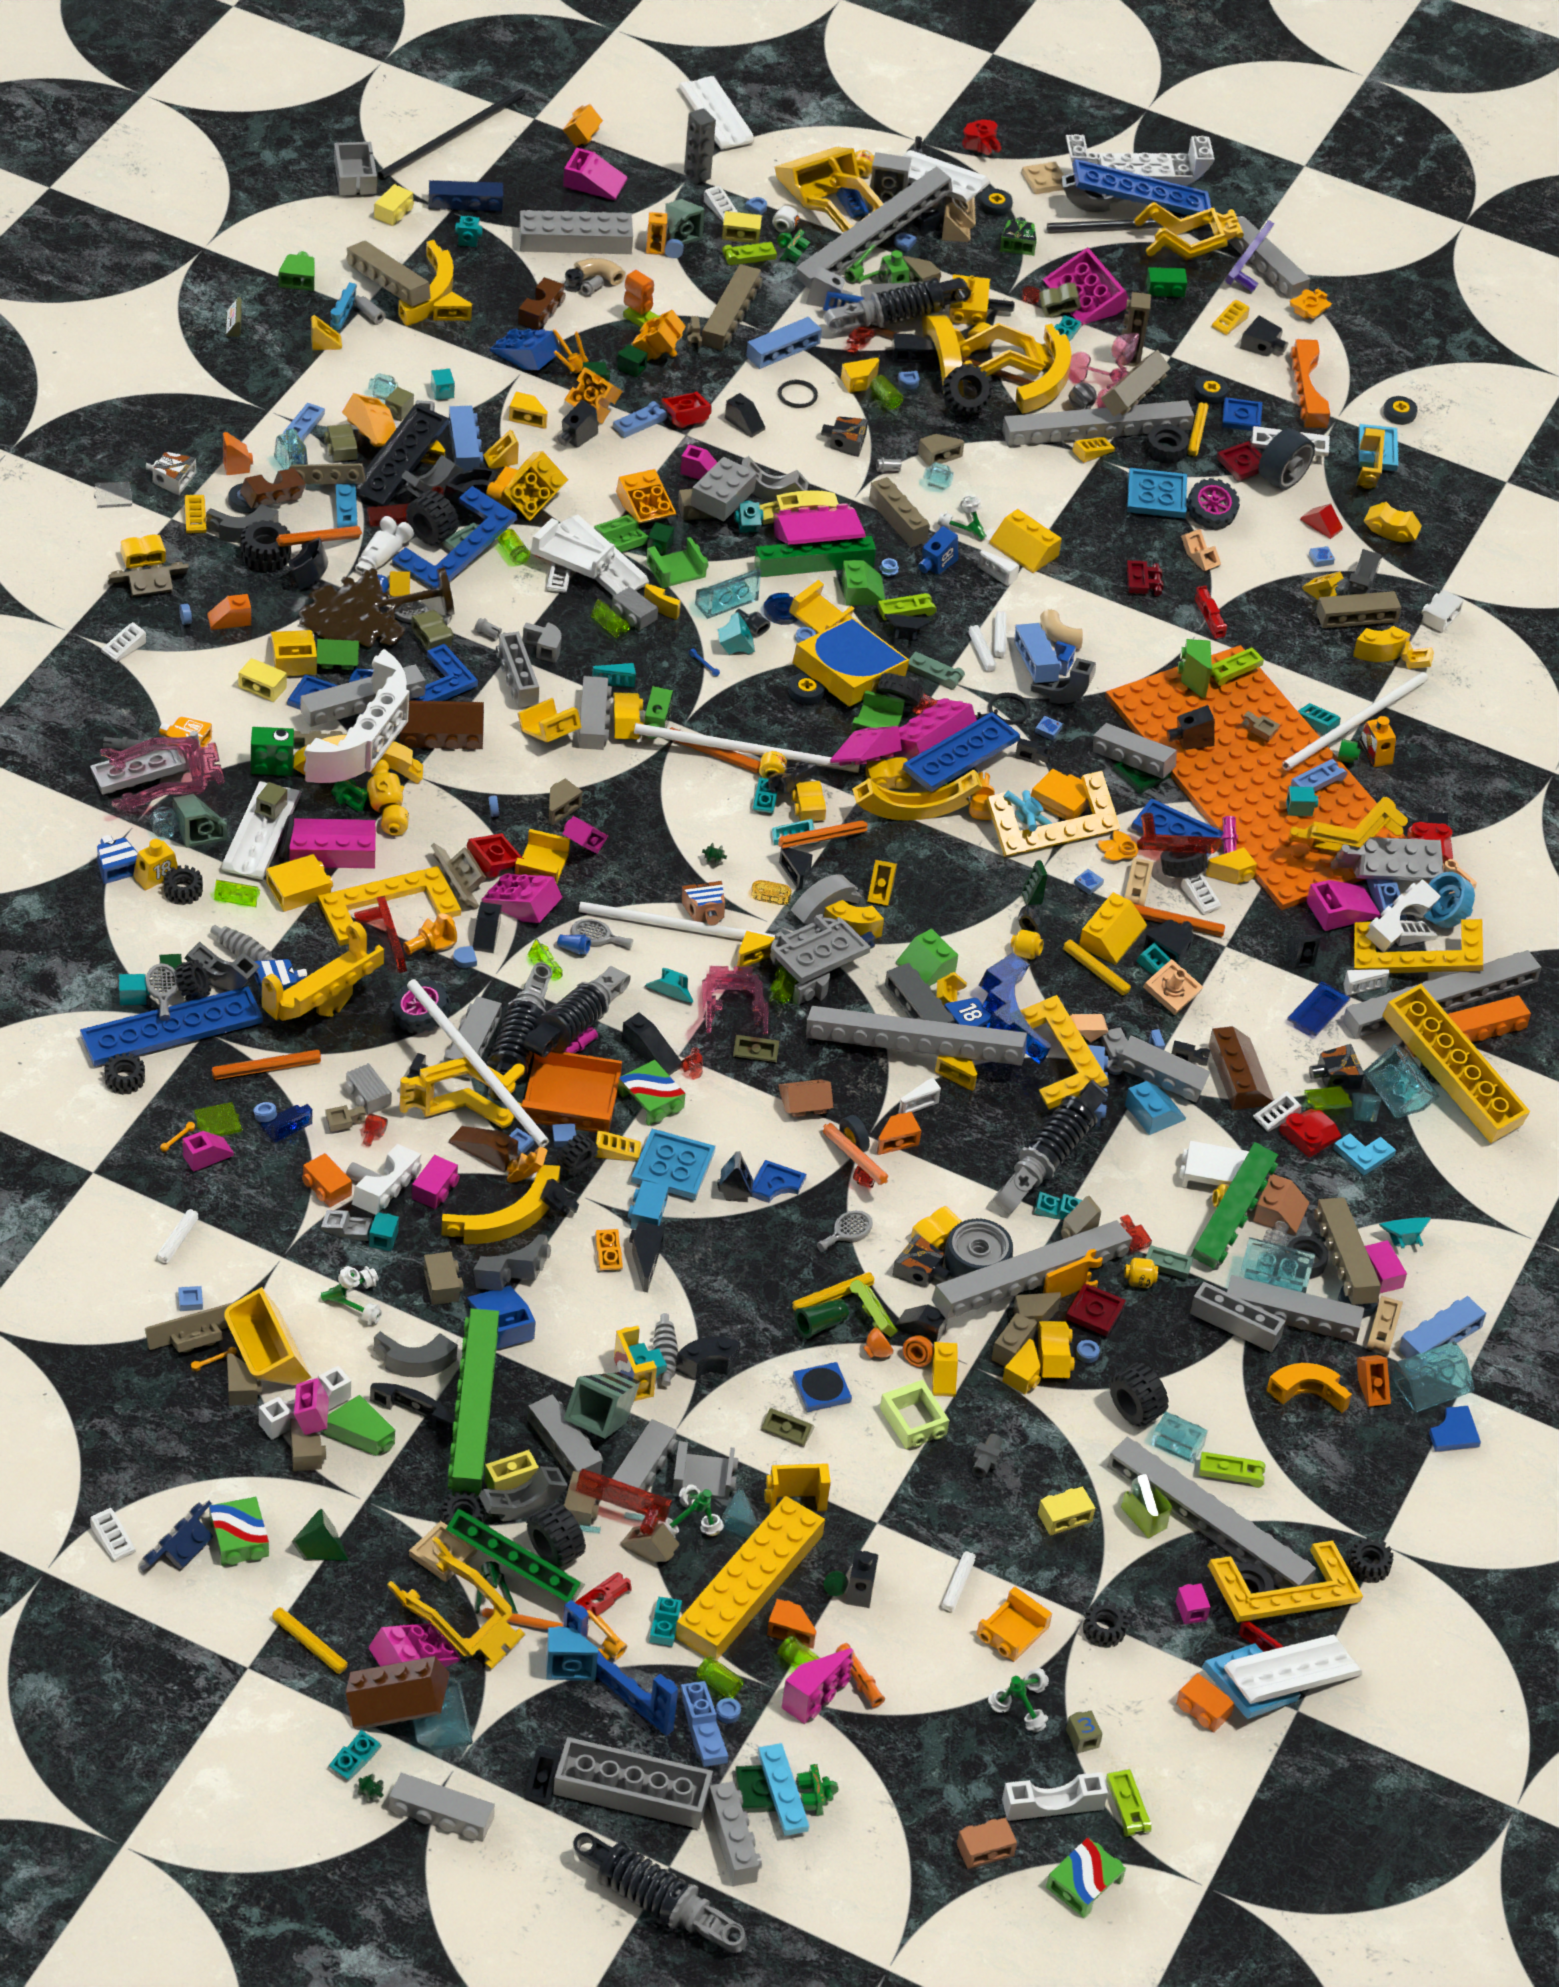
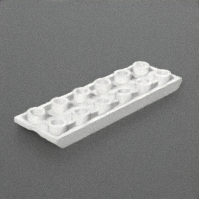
(730, 126)
(964, 182)
(616, 575)
(257, 838)
(1292, 1669)

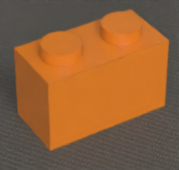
(327, 1180)
(1205, 1702)

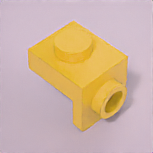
(1417, 657)
(949, 986)

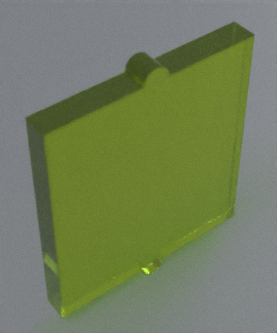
(1328, 1098)
(218, 1119)

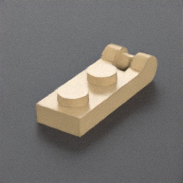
(1139, 880)
(1385, 1324)

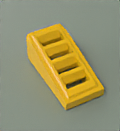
(1232, 316)
(1088, 450)
(195, 513)
(607, 1140)

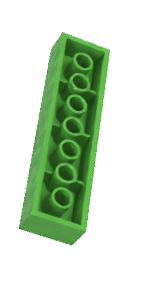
(473, 1402)

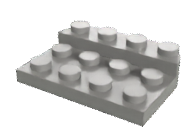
(817, 948)

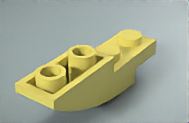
(797, 500)

